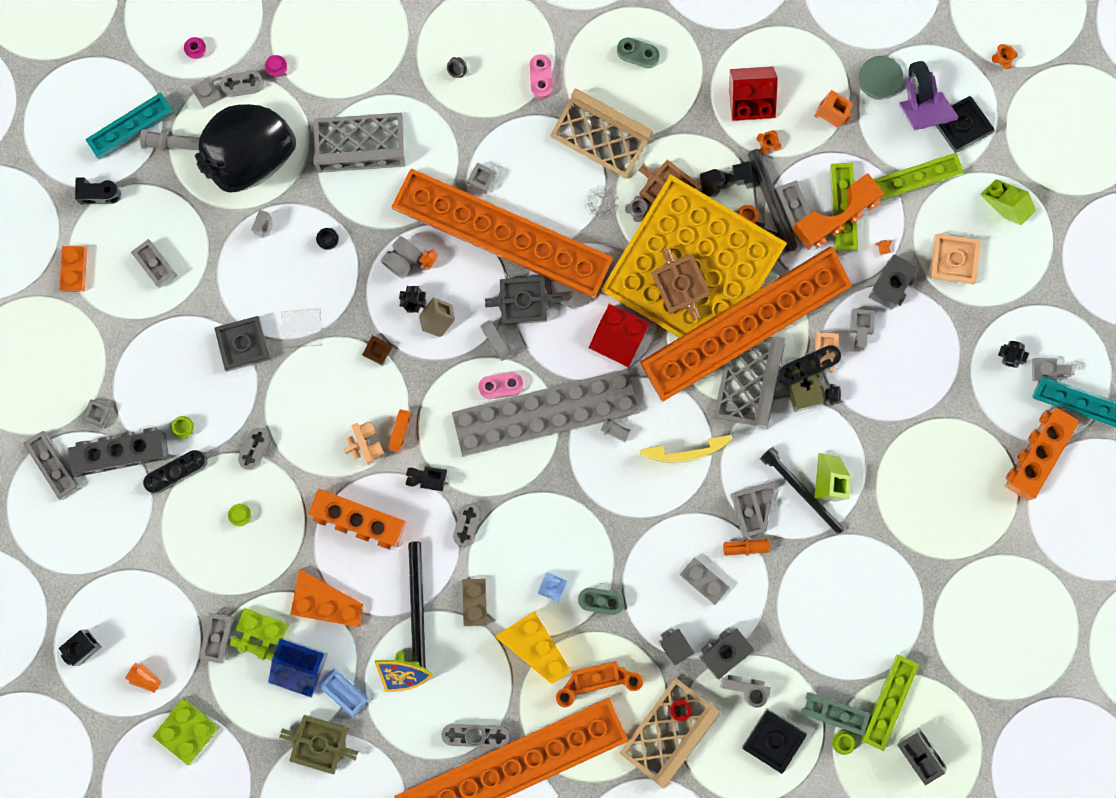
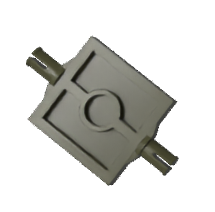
(319, 744)

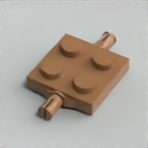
(657, 179)
(680, 283)

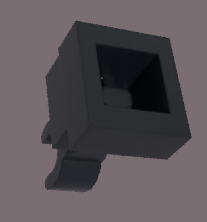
(742, 175)

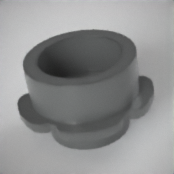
(457, 67)

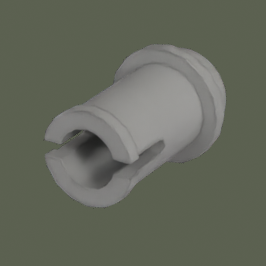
(615, 430)

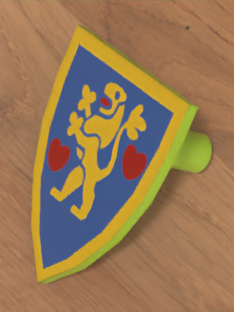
(401, 675)

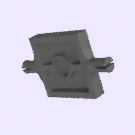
(523, 300)

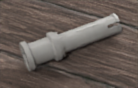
(164, 141)

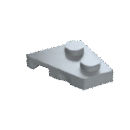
(753, 508)

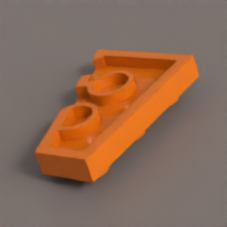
(323, 602)

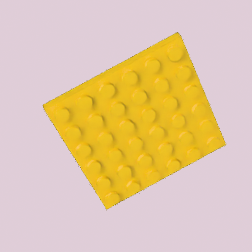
(726, 246)

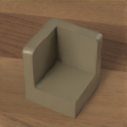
(436, 317)

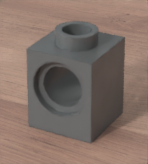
(675, 645)

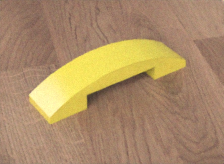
(657, 453)

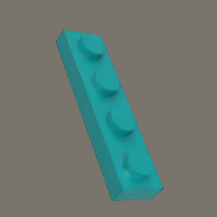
(129, 125)
(1076, 400)

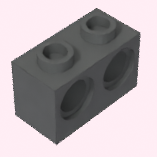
(922, 756)

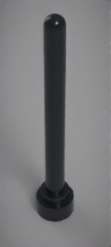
(772, 459)

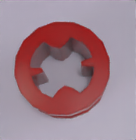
(681, 718)

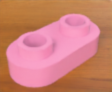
(541, 75)
(501, 386)

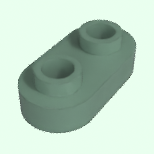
(637, 53)
(600, 601)

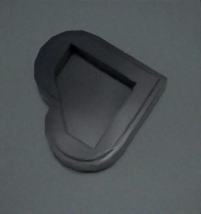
(712, 181)

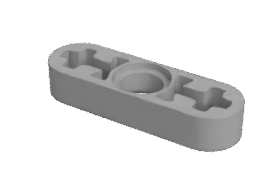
(458, 729)

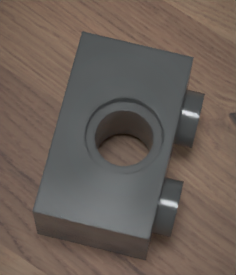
(896, 269)
(739, 648)

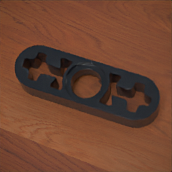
(821, 353)
(163, 485)

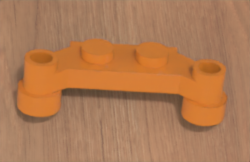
(597, 678)

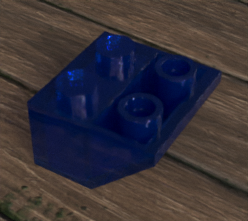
(296, 667)

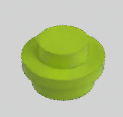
(182, 427)
(239, 515)
(843, 742)

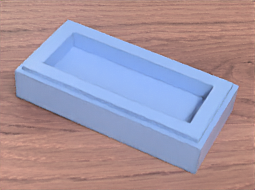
(343, 692)

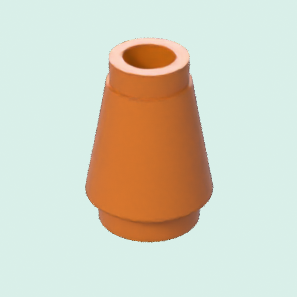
(143, 678)

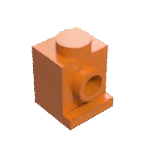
(834, 109)

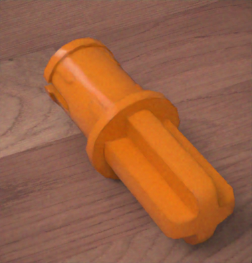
(746, 547)

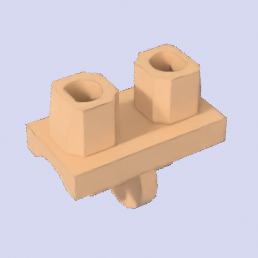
(361, 433)

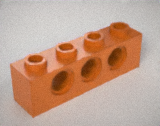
(1063, 428)
(326, 501)

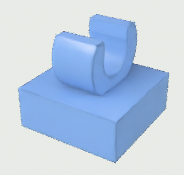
(552, 587)

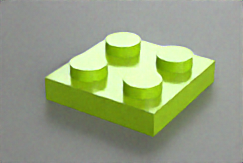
(186, 731)

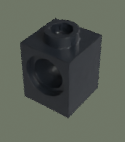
(89, 647)

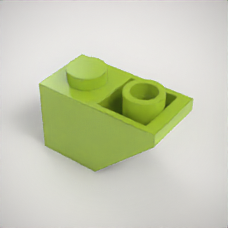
(1009, 201)
(832, 479)

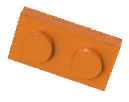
(73, 269)

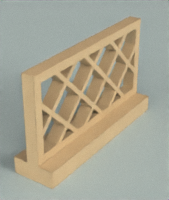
(610, 116)
(685, 747)

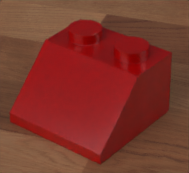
(618, 335)

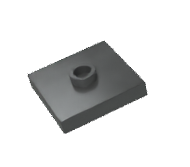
(242, 343)

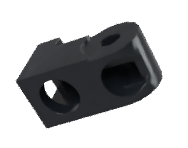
(96, 193)

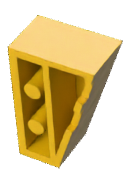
(535, 647)

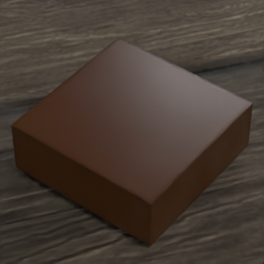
(377, 350)

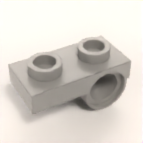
(734, 683)

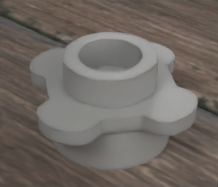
(637, 202)

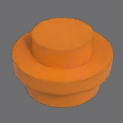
(428, 259)

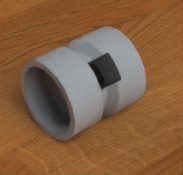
(401, 257)

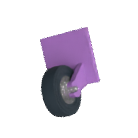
(924, 103)

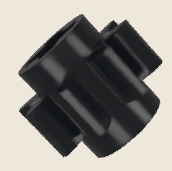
(412, 299)
(1013, 354)

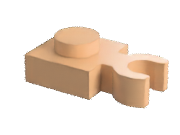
(823, 340)

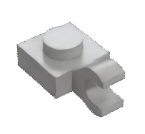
(862, 323)
(1048, 368)

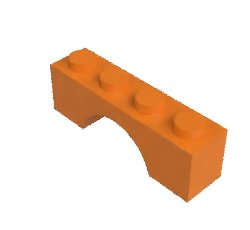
(816, 227)

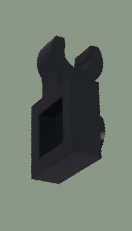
(430, 478)

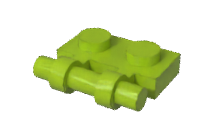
(261, 627)

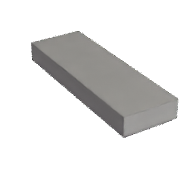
(52, 465)

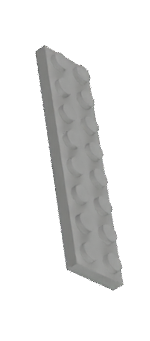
(545, 412)

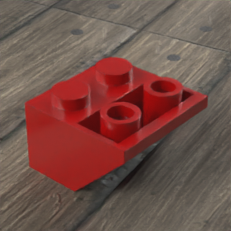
(753, 93)

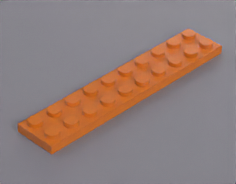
(502, 233)
(746, 324)
(529, 757)

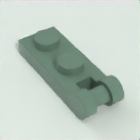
(836, 714)

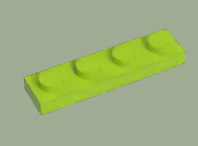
(919, 176)
(841, 178)
(890, 702)

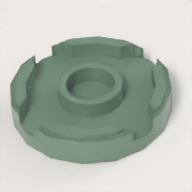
(880, 77)

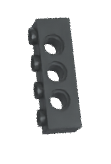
(81, 453)

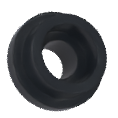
(324, 233)
(833, 394)

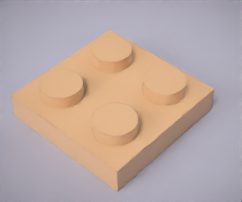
(954, 259)

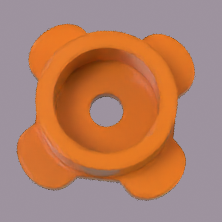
(1010, 54)
(771, 136)

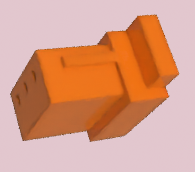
(884, 247)

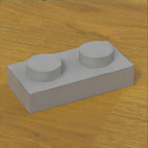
(792, 202)
(153, 263)
(704, 581)
(216, 638)

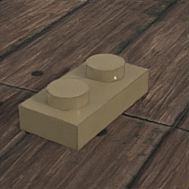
(474, 602)

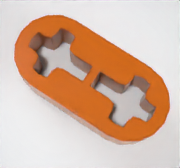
(400, 430)

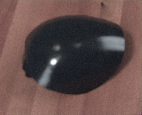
(244, 147)

